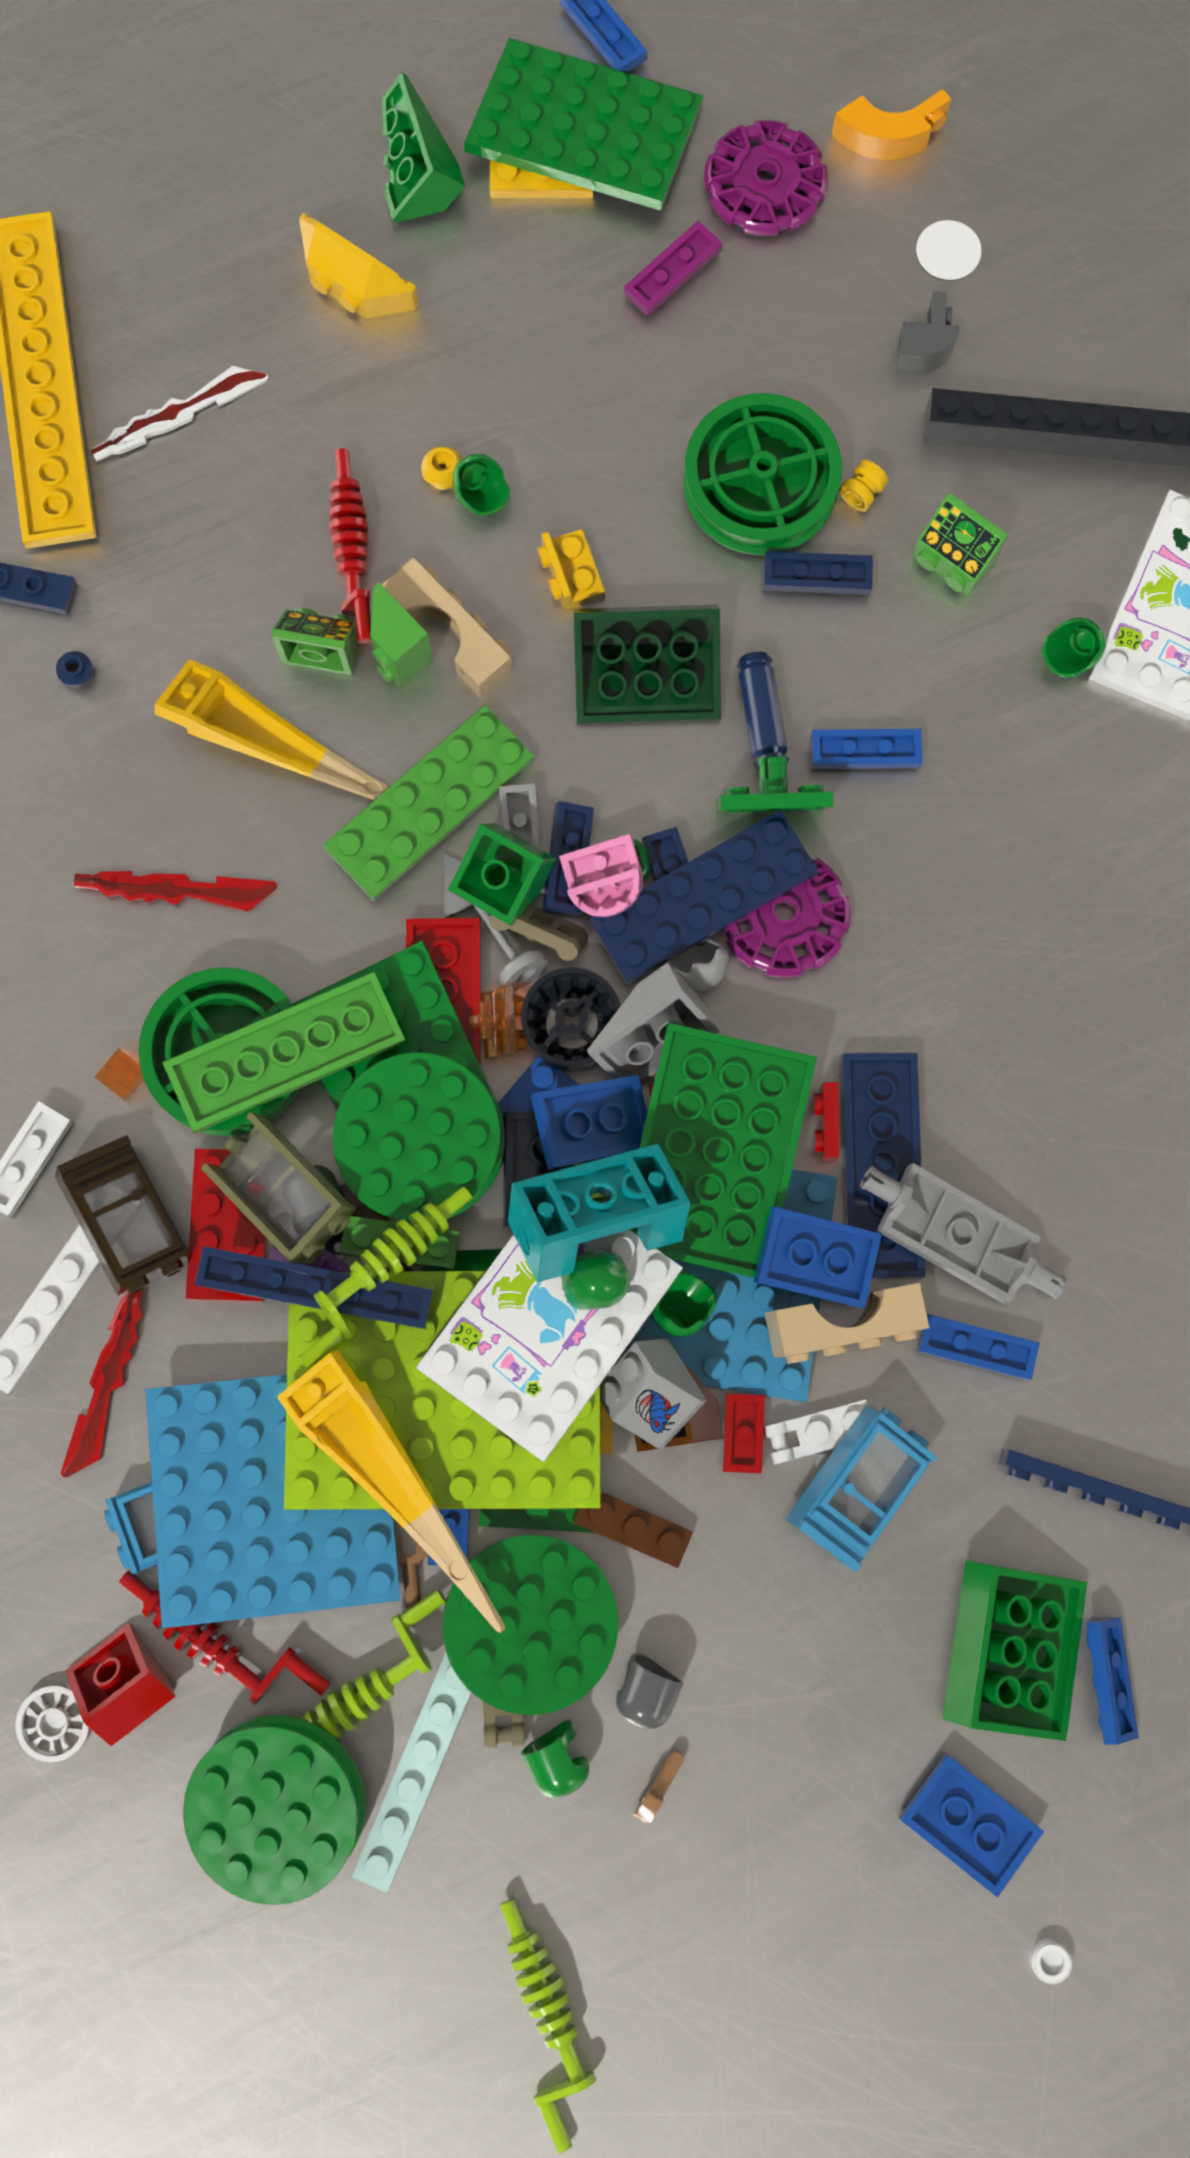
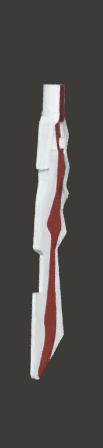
(176, 412)

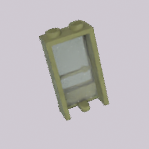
(281, 1192)

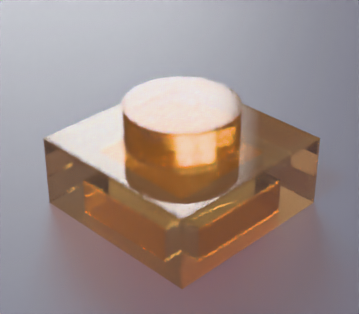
(121, 1075)

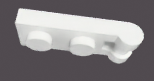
(813, 1432)

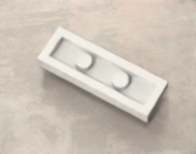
(29, 1155)

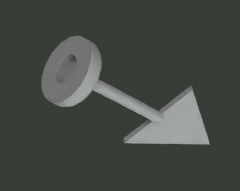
(521, 968)

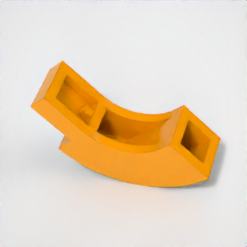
(888, 134)

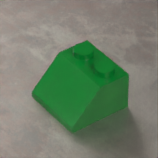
(501, 873)

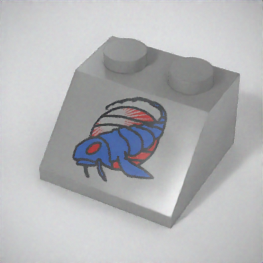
(651, 1392)

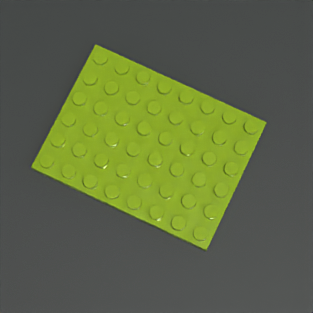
(449, 1444)

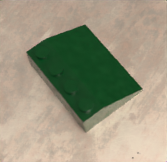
(647, 663)

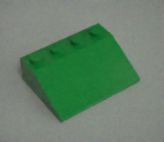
(1014, 1651)

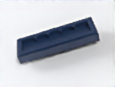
(36, 588)

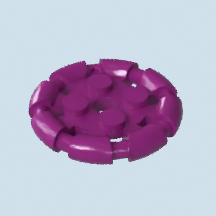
(762, 196)
(799, 930)

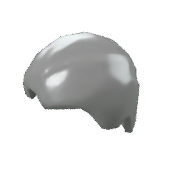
(702, 965)

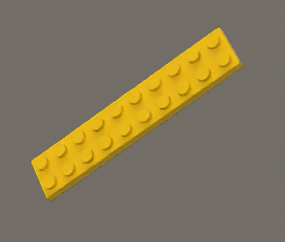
(41, 387)

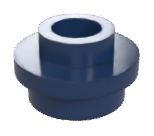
(76, 678)

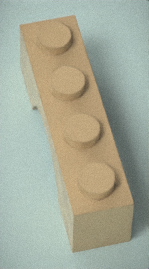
(480, 658)
(890, 1312)

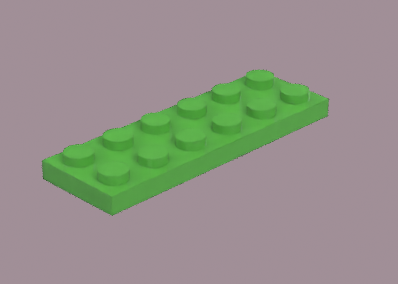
(428, 802)
(283, 1052)

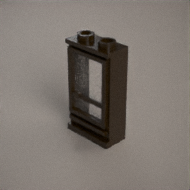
(122, 1216)

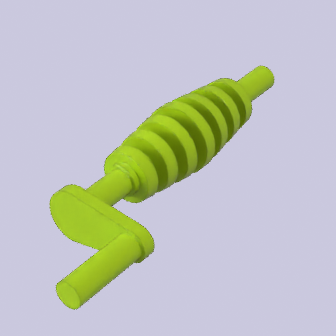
(375, 1266)
(353, 1702)
(554, 2021)

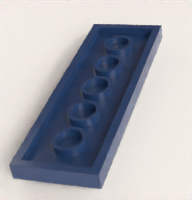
(705, 896)
(884, 1133)

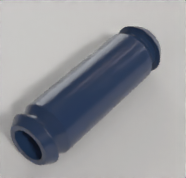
(762, 706)

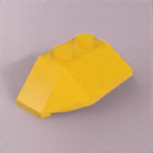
(352, 274)

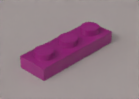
(672, 268)

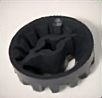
(558, 985)

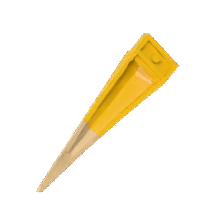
(229, 716)
(353, 1431)

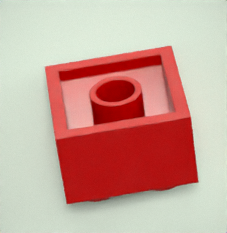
(119, 1685)

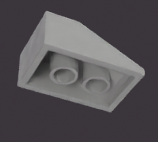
(637, 1030)

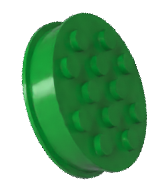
(762, 473)
(196, 1013)
(417, 1135)
(555, 1621)
(274, 1809)

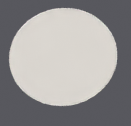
(948, 250)

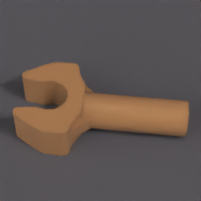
(410, 1571)
(654, 1796)

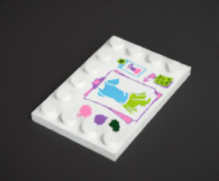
(1151, 629)
(531, 1355)

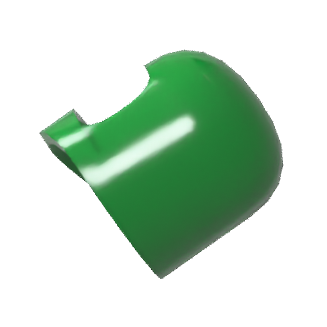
(551, 1765)

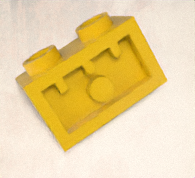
(572, 569)

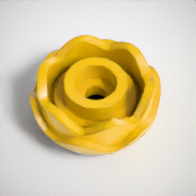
(430, 468)

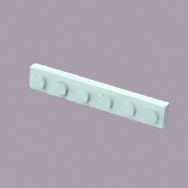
(413, 1780)

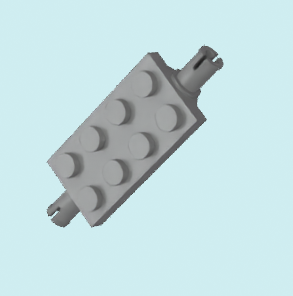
(960, 1234)

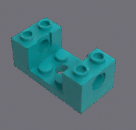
(557, 1210)

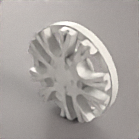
(50, 1725)

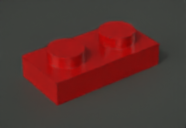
(827, 1106)
(743, 1433)

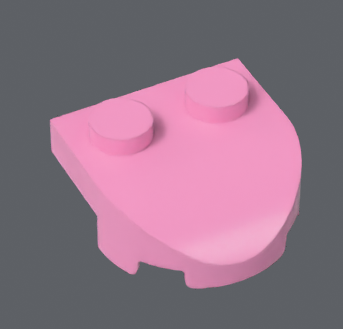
(604, 876)

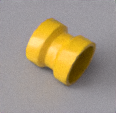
(862, 487)

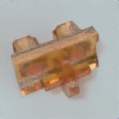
(497, 1022)

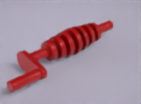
(349, 540)
(215, 1651)

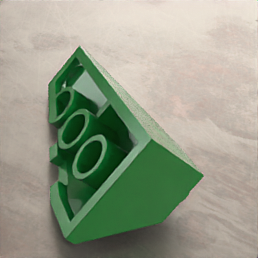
(419, 161)

